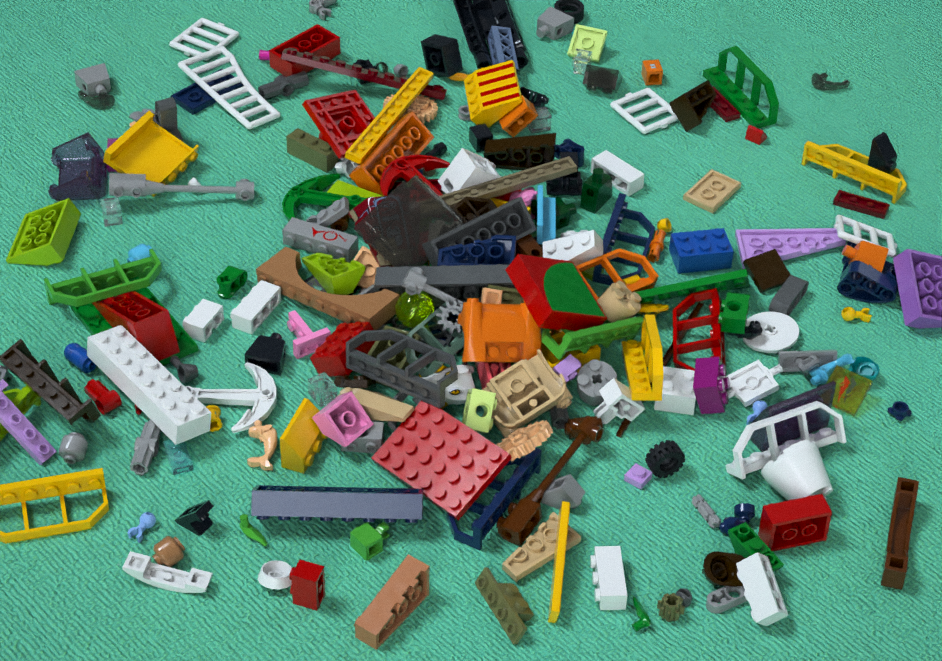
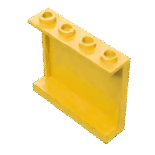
(150, 151)

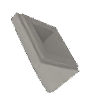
(809, 364)

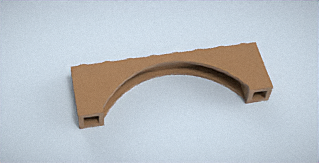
(283, 271)

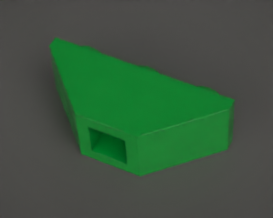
(747, 543)

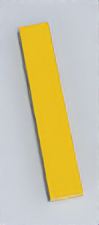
(559, 562)

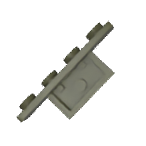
(506, 604)

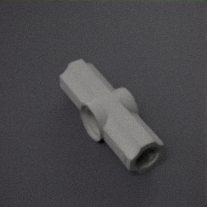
(145, 448)

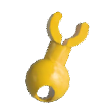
(849, 314)

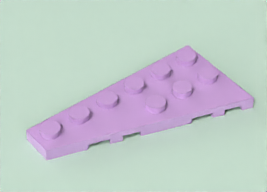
(787, 242)

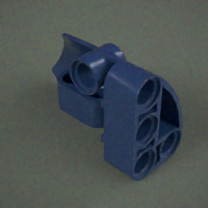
(866, 283)

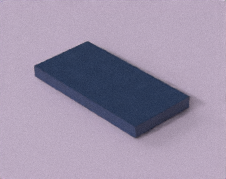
(196, 99)

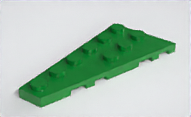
(722, 282)

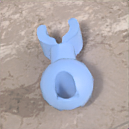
(757, 407)
(146, 520)

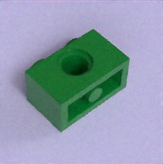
(734, 313)

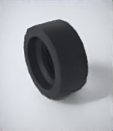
(571, 5)

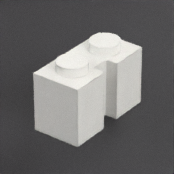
(203, 319)

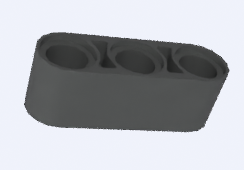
(789, 295)

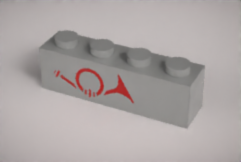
(320, 239)

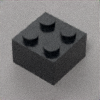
(442, 55)

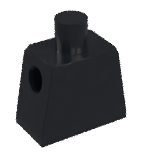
(268, 353)

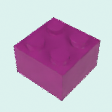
(711, 385)

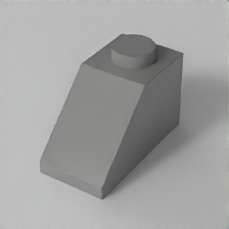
(565, 490)

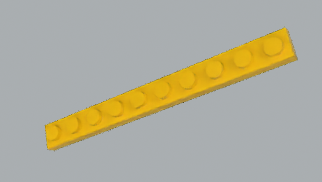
(389, 115)

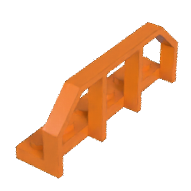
(641, 284)

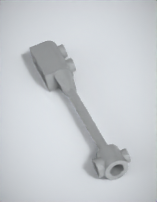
(137, 186)
(416, 282)

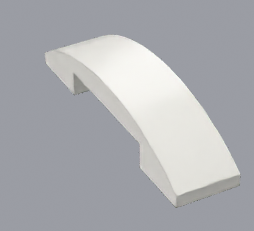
(166, 577)

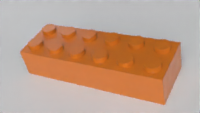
(405, 138)

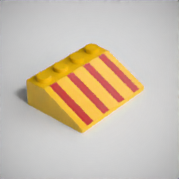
(492, 92)

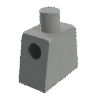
(554, 24)
(93, 80)

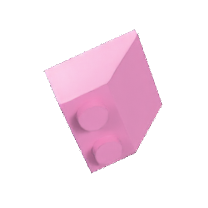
(343, 419)

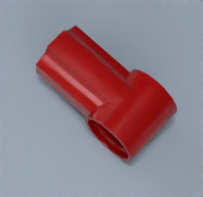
(103, 398)

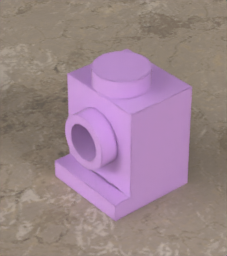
(568, 368)

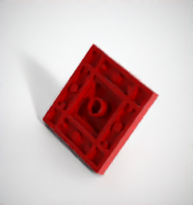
(339, 118)

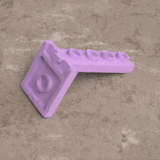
(23, 430)

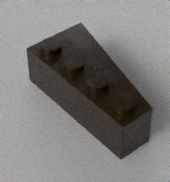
(521, 152)

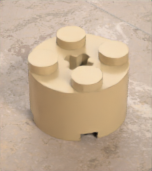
(619, 302)

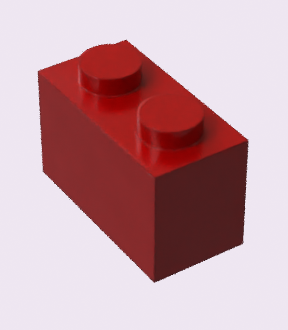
(307, 584)

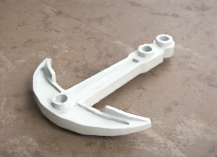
(262, 399)

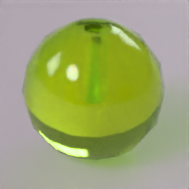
(414, 308)

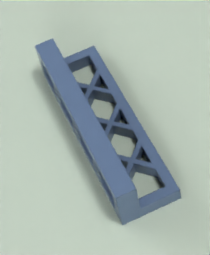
(496, 47)

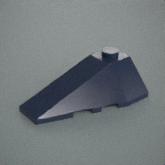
(493, 251)

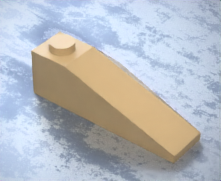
(379, 406)

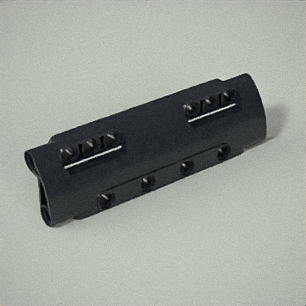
(476, 24)

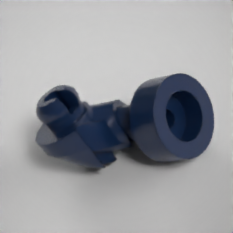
(743, 513)

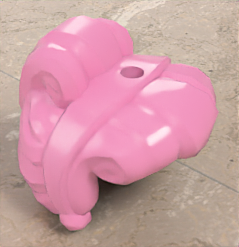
(527, 194)

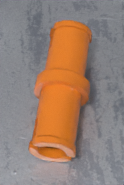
(656, 246)

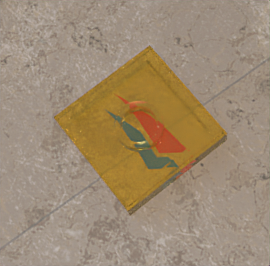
(849, 390)

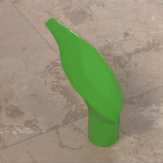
(251, 531)

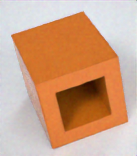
(652, 72)

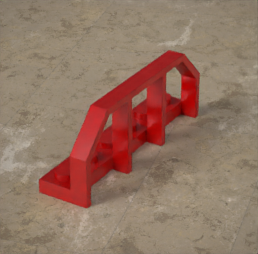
(717, 339)

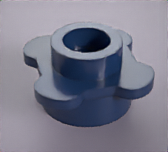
(899, 410)

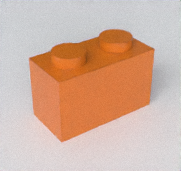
(518, 117)

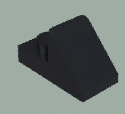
(196, 518)

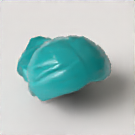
(865, 367)

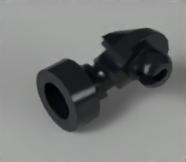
(751, 331)

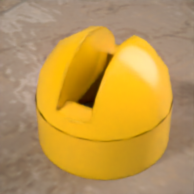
(665, 225)

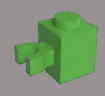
(367, 540)

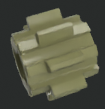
(670, 607)

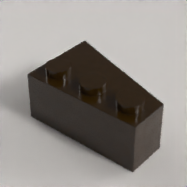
(693, 105)

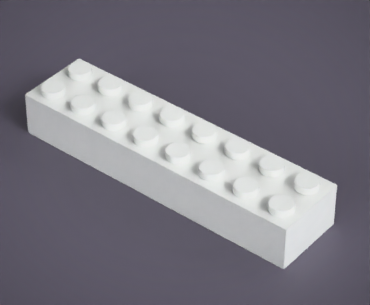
(149, 384)

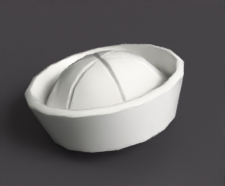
(275, 575)

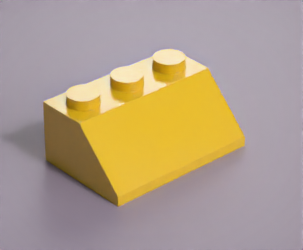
(301, 439)

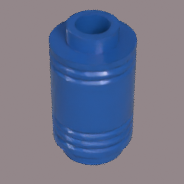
(78, 356)

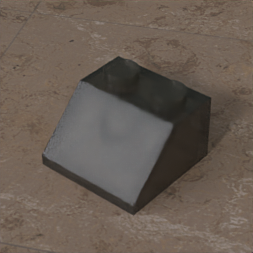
(602, 79)

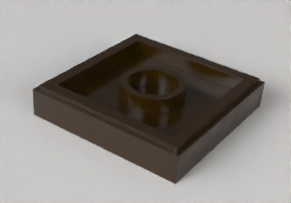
(767, 270)

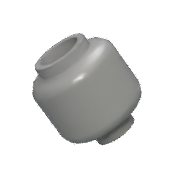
(73, 448)

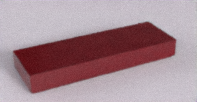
(724, 107)
(861, 204)

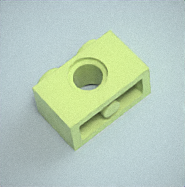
(479, 398)

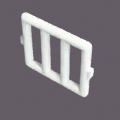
(194, 28)
(636, 122)
(858, 227)

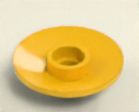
(653, 309)

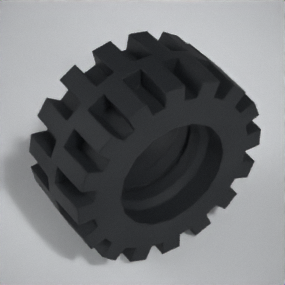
(665, 458)

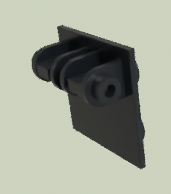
(538, 99)
(565, 186)

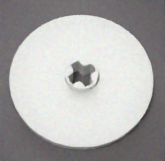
(778, 332)

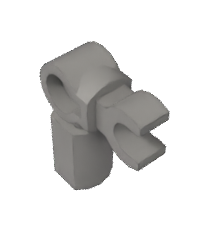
(319, 7)

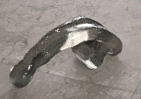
(820, 83)
(102, 102)

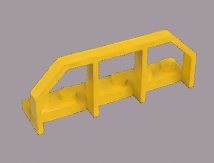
(855, 166)
(636, 363)
(51, 487)

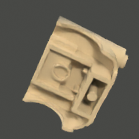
(526, 393)

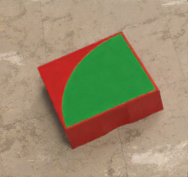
(555, 293)

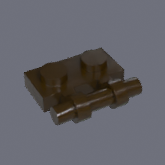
(358, 382)

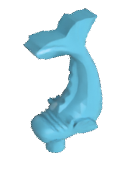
(821, 374)

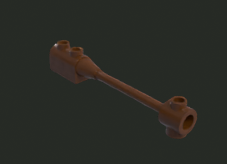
(527, 512)

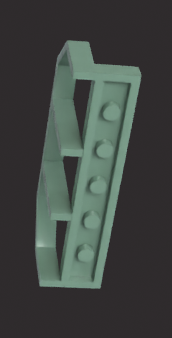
(456, 344)

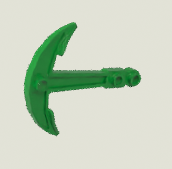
(306, 193)

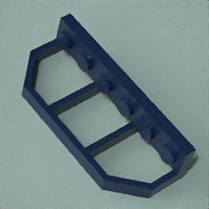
(612, 234)
(507, 493)

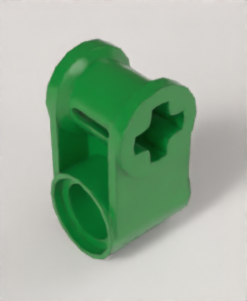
(230, 281)

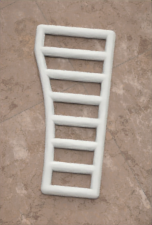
(221, 99)

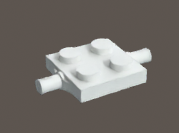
(753, 382)

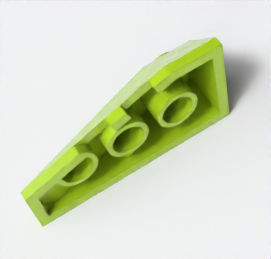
(334, 274)

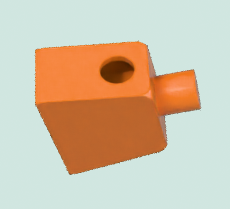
(867, 253)

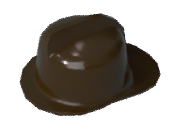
(721, 568)

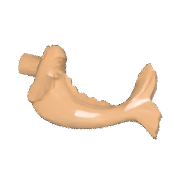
(269, 437)

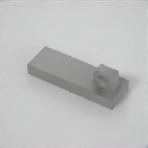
(789, 359)

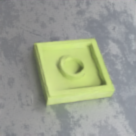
(588, 39)

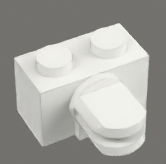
(617, 403)

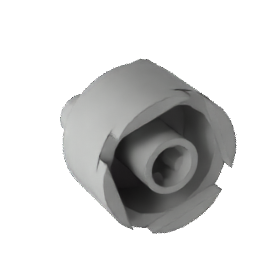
(590, 373)

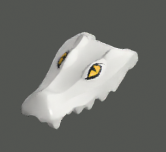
(457, 391)

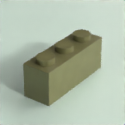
(311, 150)

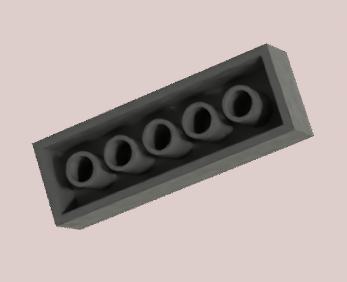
(506, 219)

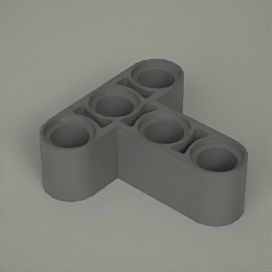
(166, 116)

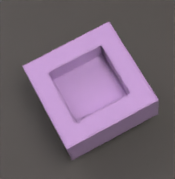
(638, 476)

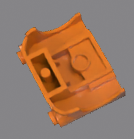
(498, 332)

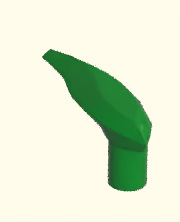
(642, 615)

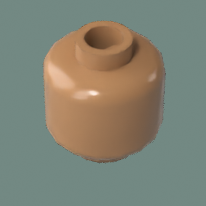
(168, 551)

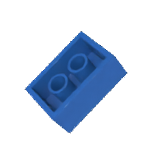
(701, 250)

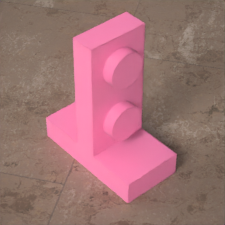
(306, 340)

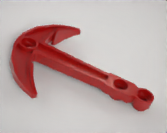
(407, 168)

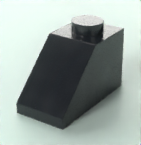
(882, 154)

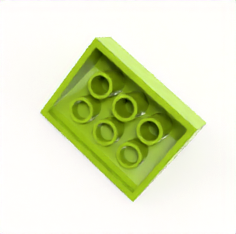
(45, 235)

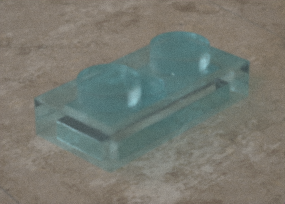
(178, 457)

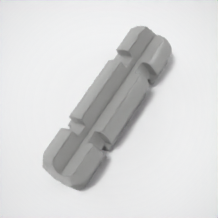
(706, 511)

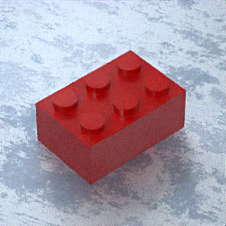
(332, 353)
(795, 522)

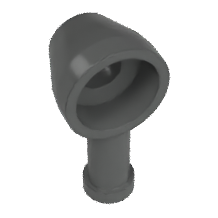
(185, 371)

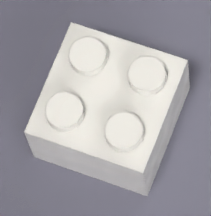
(677, 391)

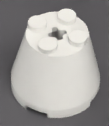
(798, 472)

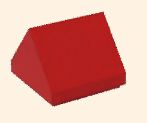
(755, 135)

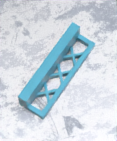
(545, 217)

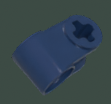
(570, 146)

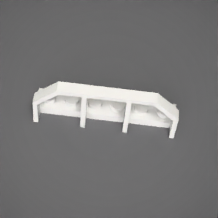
(757, 460)

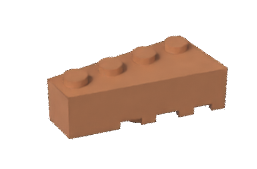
(394, 602)

